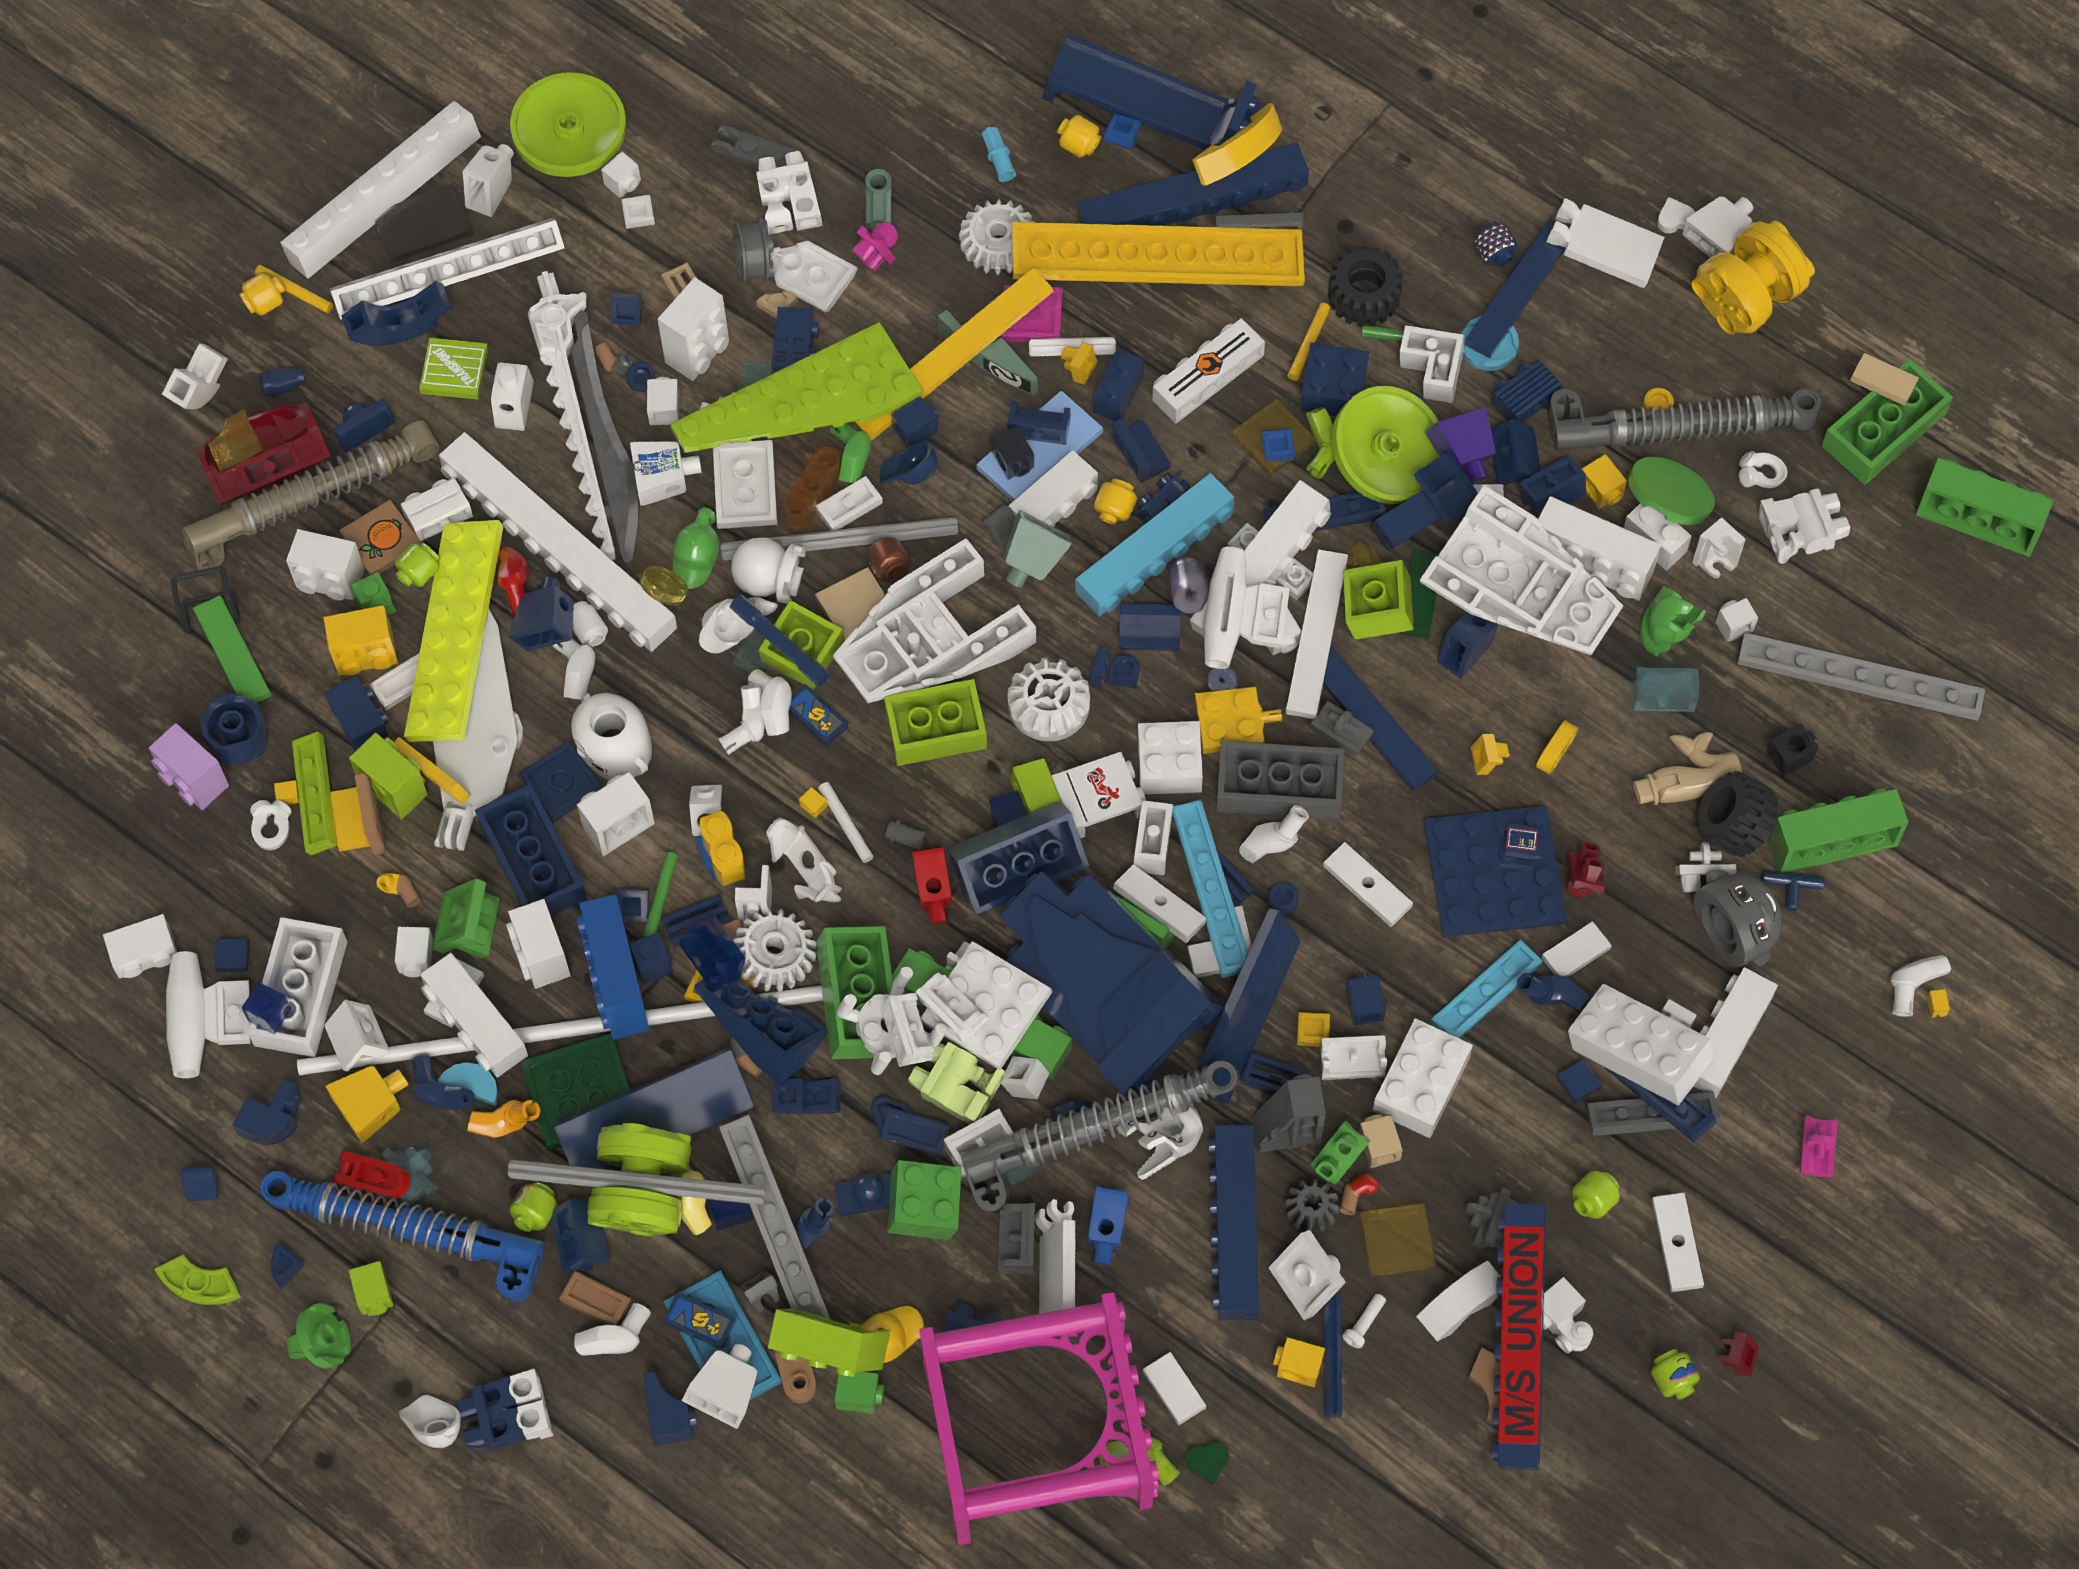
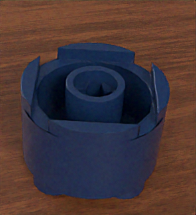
(234, 729)

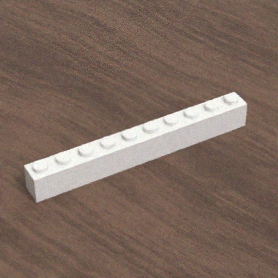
(558, 542)

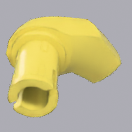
(693, 1208)

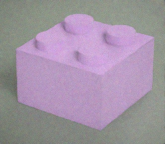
(188, 767)

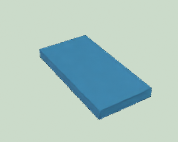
(717, 1294)

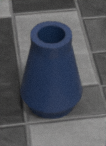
(278, 381)

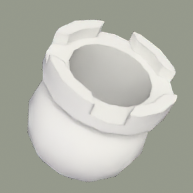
(766, 568)

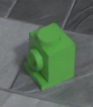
(372, 593)

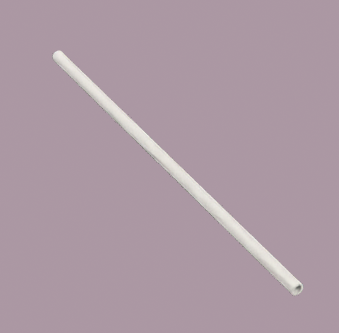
(547, 1032)

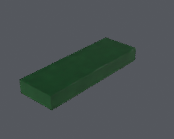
(1422, 596)

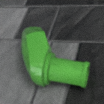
(855, 452)

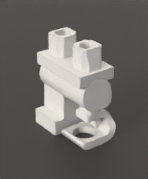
(788, 184)
(1809, 517)

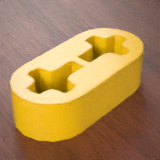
(1557, 747)

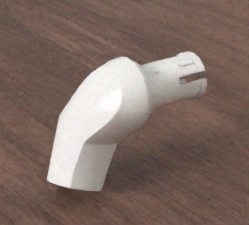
(579, 667)
(774, 701)
(752, 720)
(1913, 975)
(612, 1338)

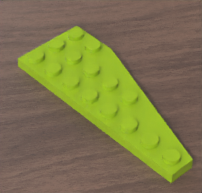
(835, 386)

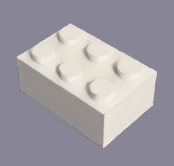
(693, 329)
(1422, 1078)

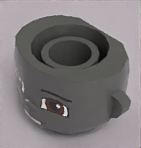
(1739, 917)

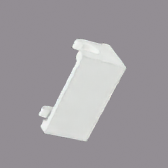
(1719, 544)
(951, 1007)
(906, 1030)
(1353, 1057)
(975, 1136)

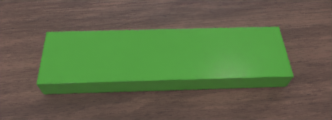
(231, 650)

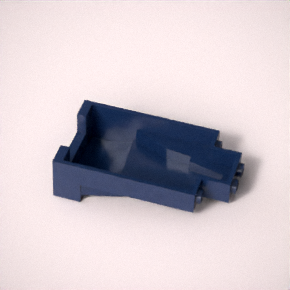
(1107, 977)

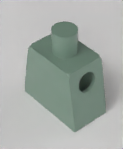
(1033, 548)

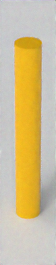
(298, 291)
(1310, 337)

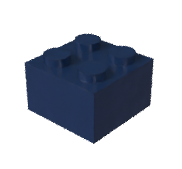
(1332, 377)

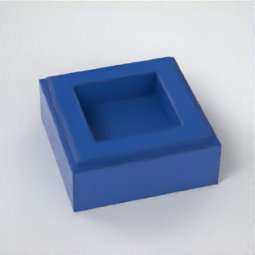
(1278, 445)

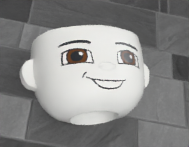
(611, 755)

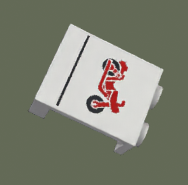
(1099, 791)

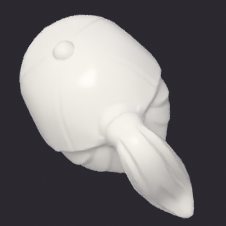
(725, 628)

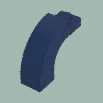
(398, 322)

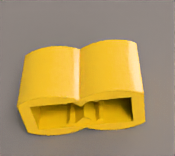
(722, 848)

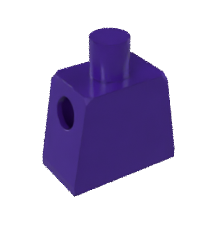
(1467, 439)

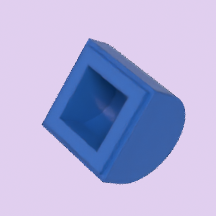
(1122, 131)

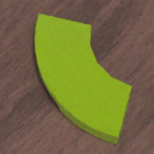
(198, 1284)

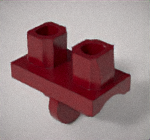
(1585, 871)

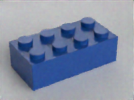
(611, 967)

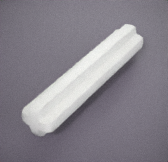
(1055, 346)

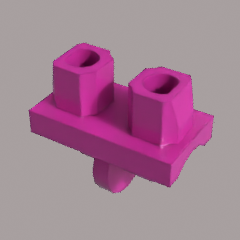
(874, 248)
(1818, 1147)

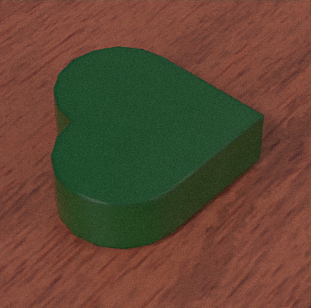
(1207, 1461)

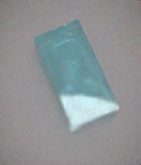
(1665, 689)

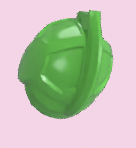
(1667, 621)

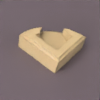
(771, 302)

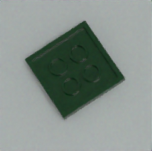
(573, 1081)

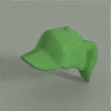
(696, 549)

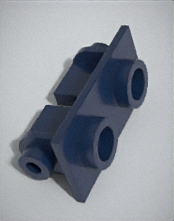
(1169, 489)

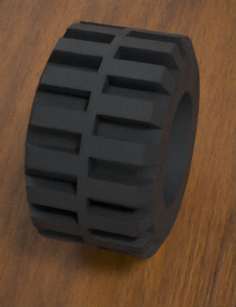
(1367, 266)
(1737, 814)

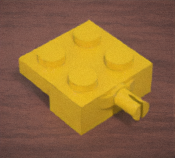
(1231, 717)

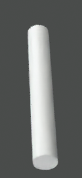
(846, 822)

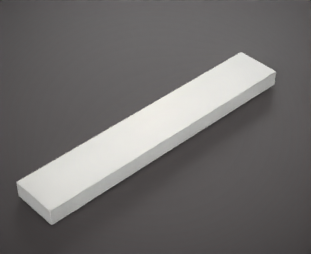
(1316, 634)

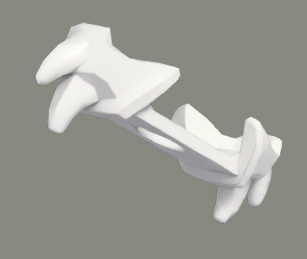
(793, 842)

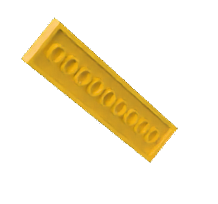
(1158, 254)

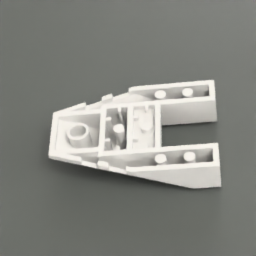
(916, 640)

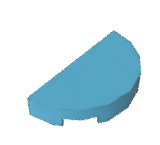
(474, 1078)

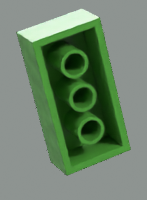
(1883, 429)
(1984, 507)
(1838, 830)
(855, 964)

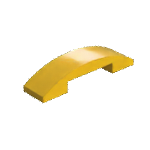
(1241, 148)

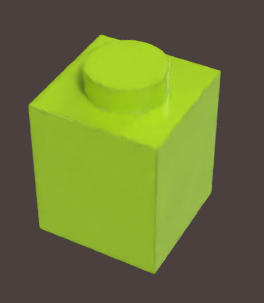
(371, 1289)

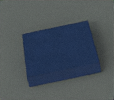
(560, 780)

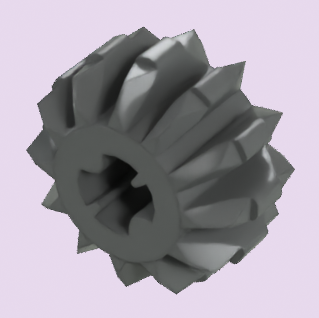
(1317, 1197)

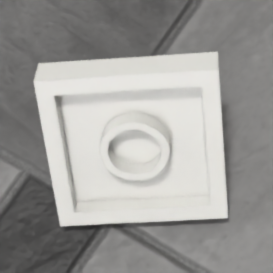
(1307, 1274)

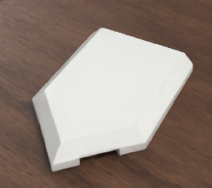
(812, 273)

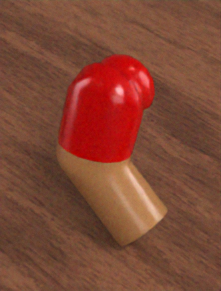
(1354, 1189)

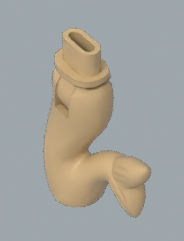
(1686, 783)

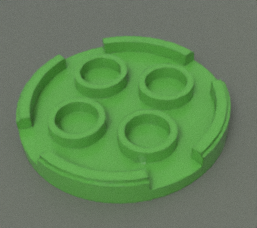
(1671, 490)

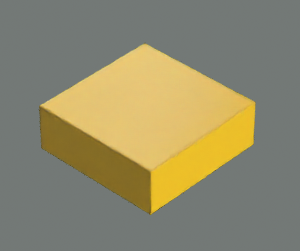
(1312, 1028)

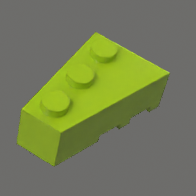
(827, 1342)

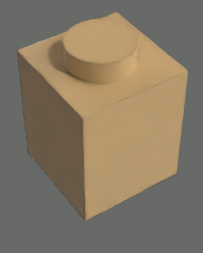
(1384, 1142)

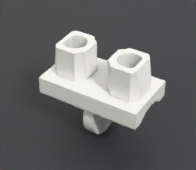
(1691, 874)

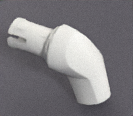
(1274, 836)

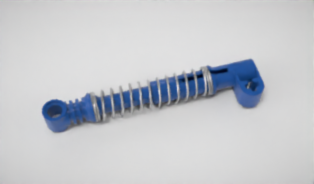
(415, 1225)

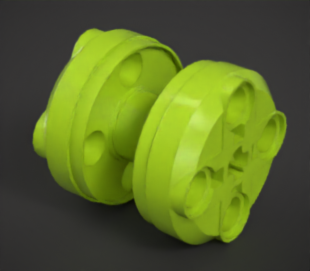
(643, 1151)

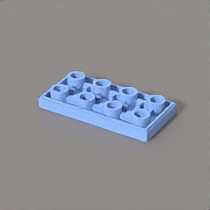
(1081, 433)

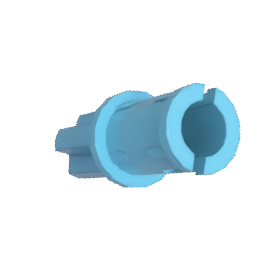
(998, 154)

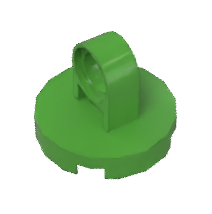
(320, 1337)

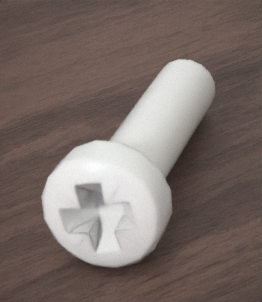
(1355, 1336)

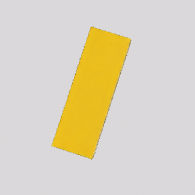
(433, 772)

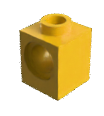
(1604, 482)
(1299, 1362)

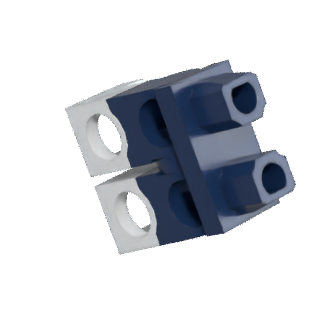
(506, 1411)

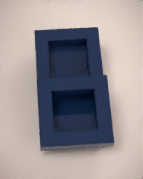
(805, 1097)

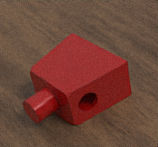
(930, 874)

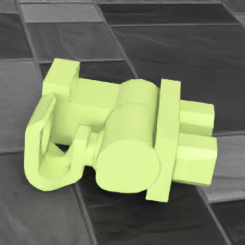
(946, 1083)

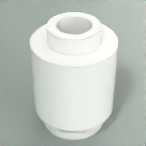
(588, 624)

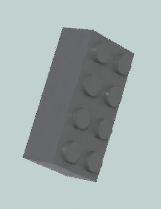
(1277, 777)

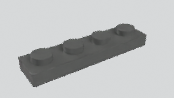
(1636, 1115)

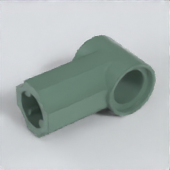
(878, 200)

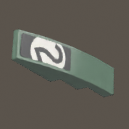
(996, 358)

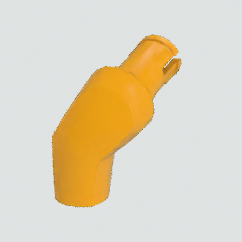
(503, 1120)

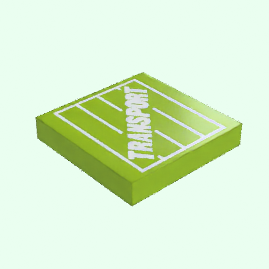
(454, 368)

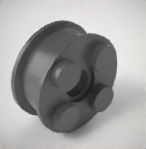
(752, 250)

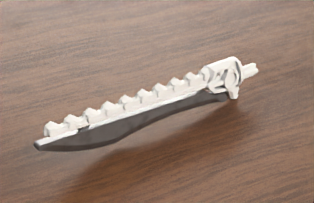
(553, 334)

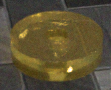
(663, 585)

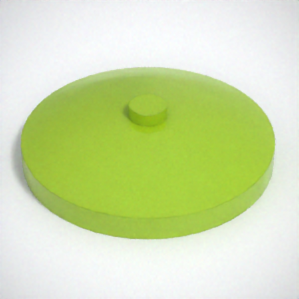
(568, 124)
(1383, 442)

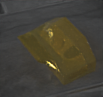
(235, 442)

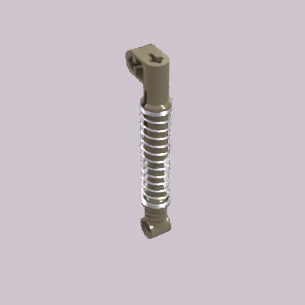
(206, 537)

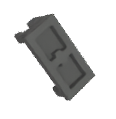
(1016, 1239)

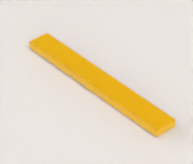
(971, 339)

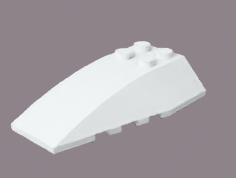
(1521, 577)

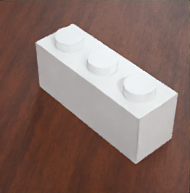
(1058, 490)

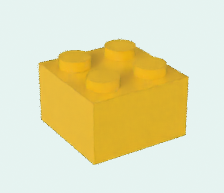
(361, 640)

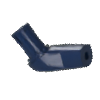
(1553, 990)
(434, 1093)
(814, 1222)

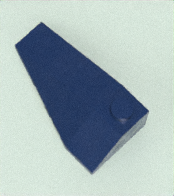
(770, 1034)

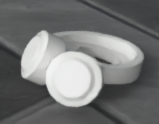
(1749, 476)
(261, 811)

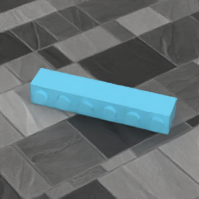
(1155, 545)

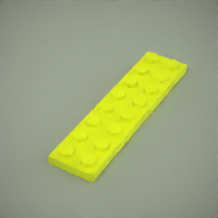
(454, 631)

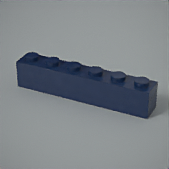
(1235, 1222)

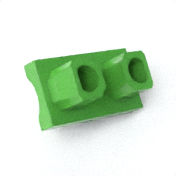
(1339, 1153)

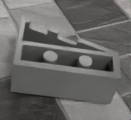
(1291, 1116)

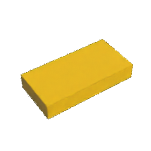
(348, 820)

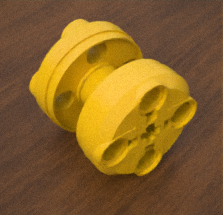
(1763, 269)

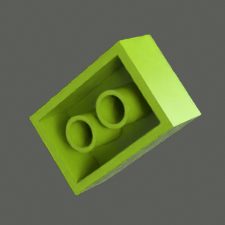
(935, 722)

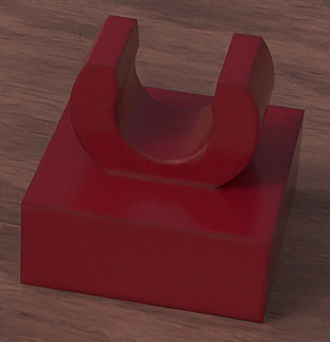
(1742, 1354)

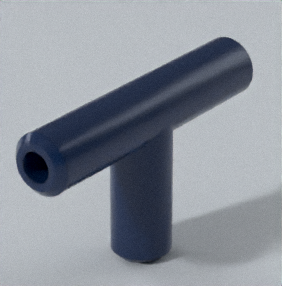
(1793, 883)

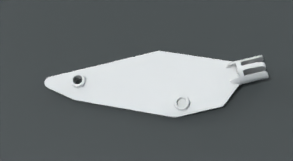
(486, 754)

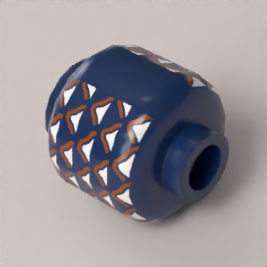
(1495, 244)

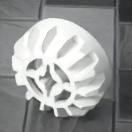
(1042, 713)

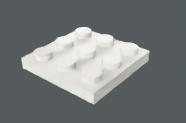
(1001, 993)

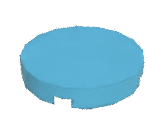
(1502, 356)

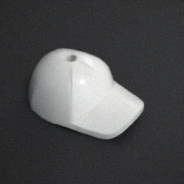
(432, 1421)

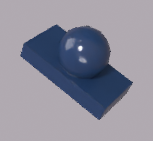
(362, 423)
(863, 1194)

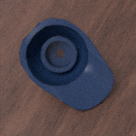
(911, 465)

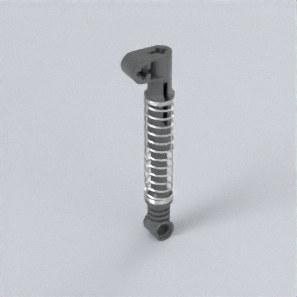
(1087, 1127)

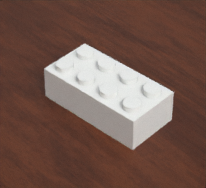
(1606, 550)
(305, 970)
(1641, 1044)

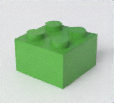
(924, 1200)

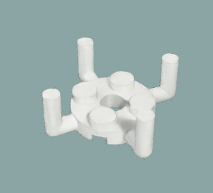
(869, 1023)

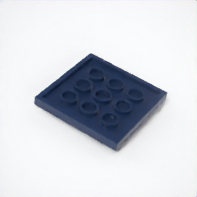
(1481, 887)

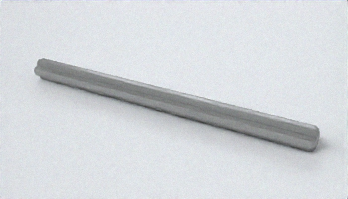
(858, 536)
(654, 1183)

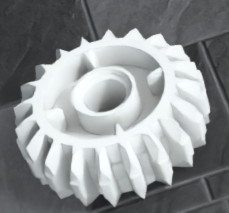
(979, 231)
(781, 933)

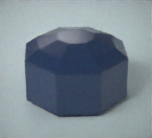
(638, 375)

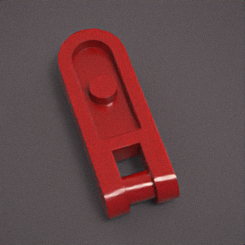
(372, 1175)

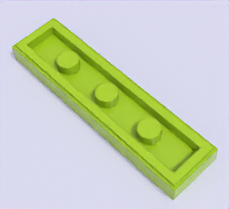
(314, 793)

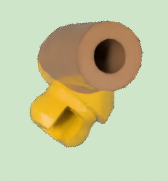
(399, 885)

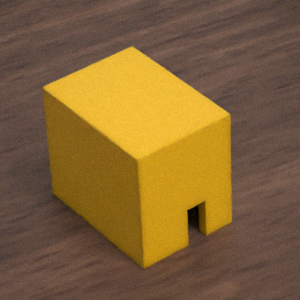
(287, 792)
(813, 802)
(1938, 1003)

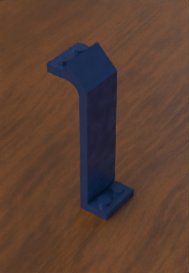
(1148, 95)

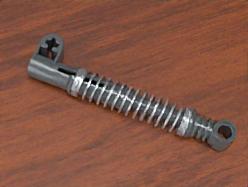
(1619, 427)

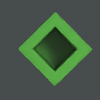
(859, 1392)

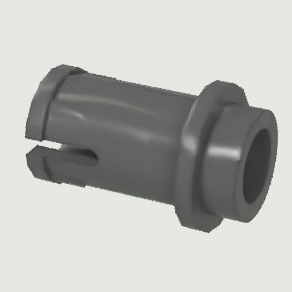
(905, 835)

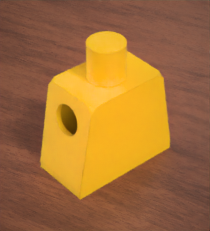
(367, 1099)

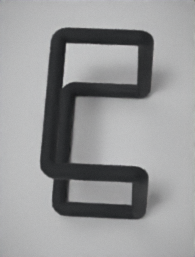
(182, 611)

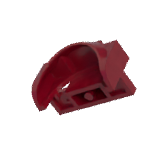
(289, 447)

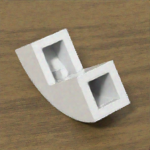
(1461, 1299)

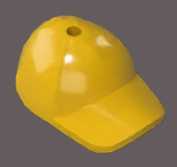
(904, 1328)

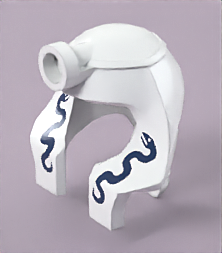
(1171, 1136)

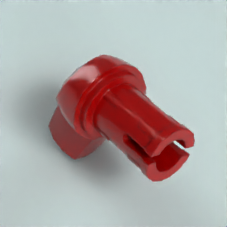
(512, 575)

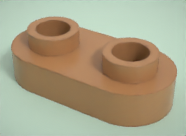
(796, 1370)

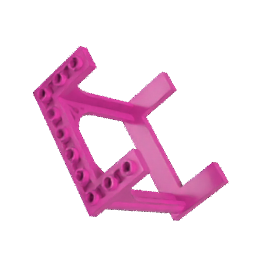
(1127, 1476)

